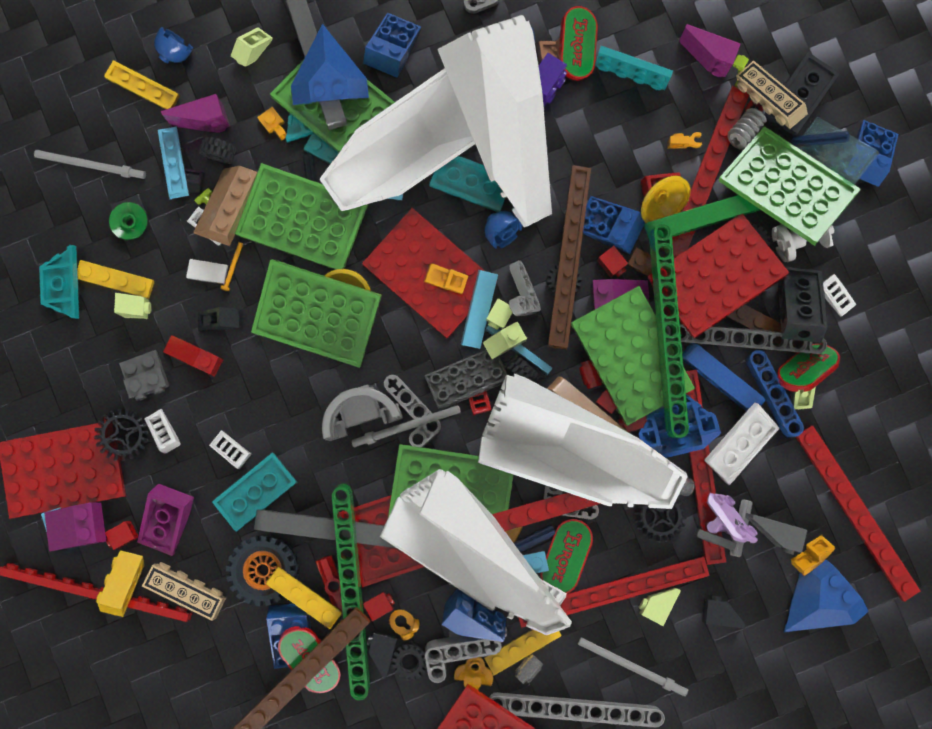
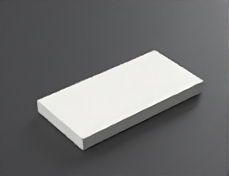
(741, 443)

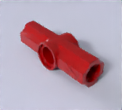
(330, 573)

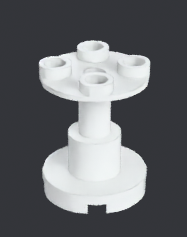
(790, 241)

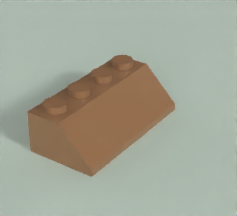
(226, 205)

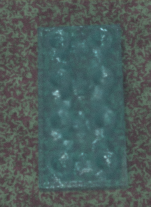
(846, 158)

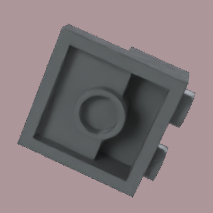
(144, 375)

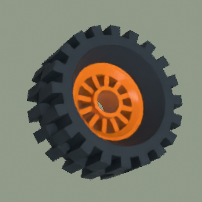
(242, 560)

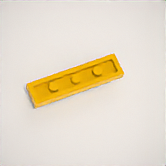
(141, 85)
(114, 279)
(304, 597)
(519, 649)

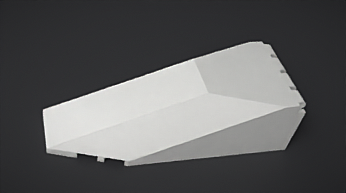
(503, 105)
(400, 146)
(574, 450)
(466, 546)

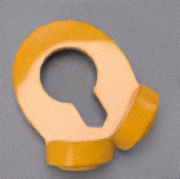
(402, 631)

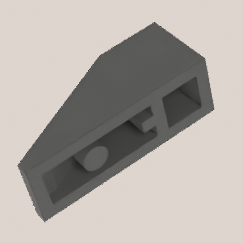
(780, 534)

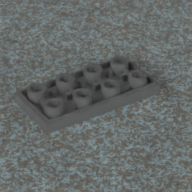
(465, 379)

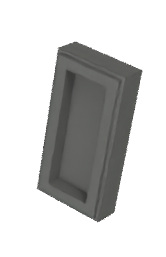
(715, 539)

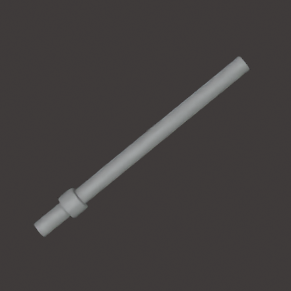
(125, 171)
(372, 437)
(666, 683)

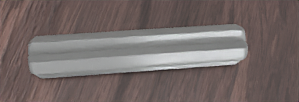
(745, 507)

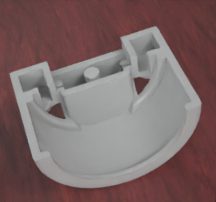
(357, 407)

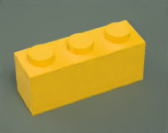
(120, 583)

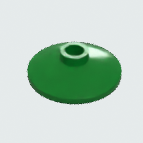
(122, 214)

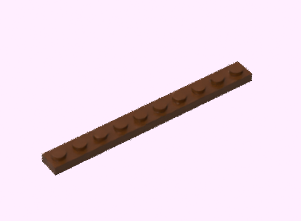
(569, 258)
(743, 316)
(304, 671)

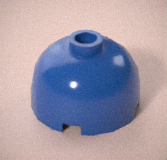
(171, 46)
(502, 228)

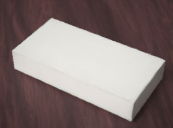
(207, 271)

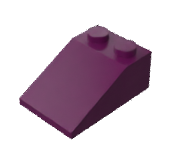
(710, 50)
(202, 114)
(607, 290)
(164, 518)
(75, 526)

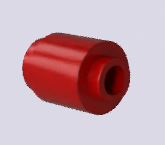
(589, 375)

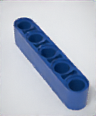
(721, 377)
(782, 399)

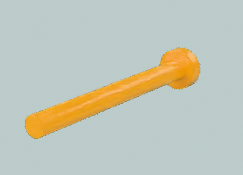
(231, 269)

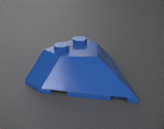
(327, 74)
(702, 430)
(824, 600)

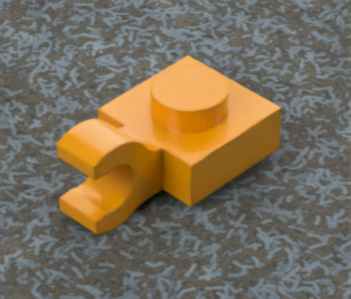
(272, 122)
(679, 141)

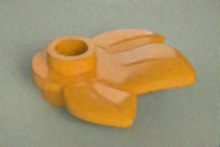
(474, 676)

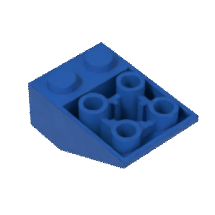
(391, 45)
(885, 143)
(612, 224)
(280, 619)
(472, 619)

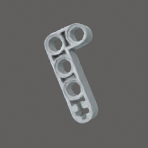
(410, 407)
(464, 652)

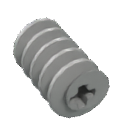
(746, 128)

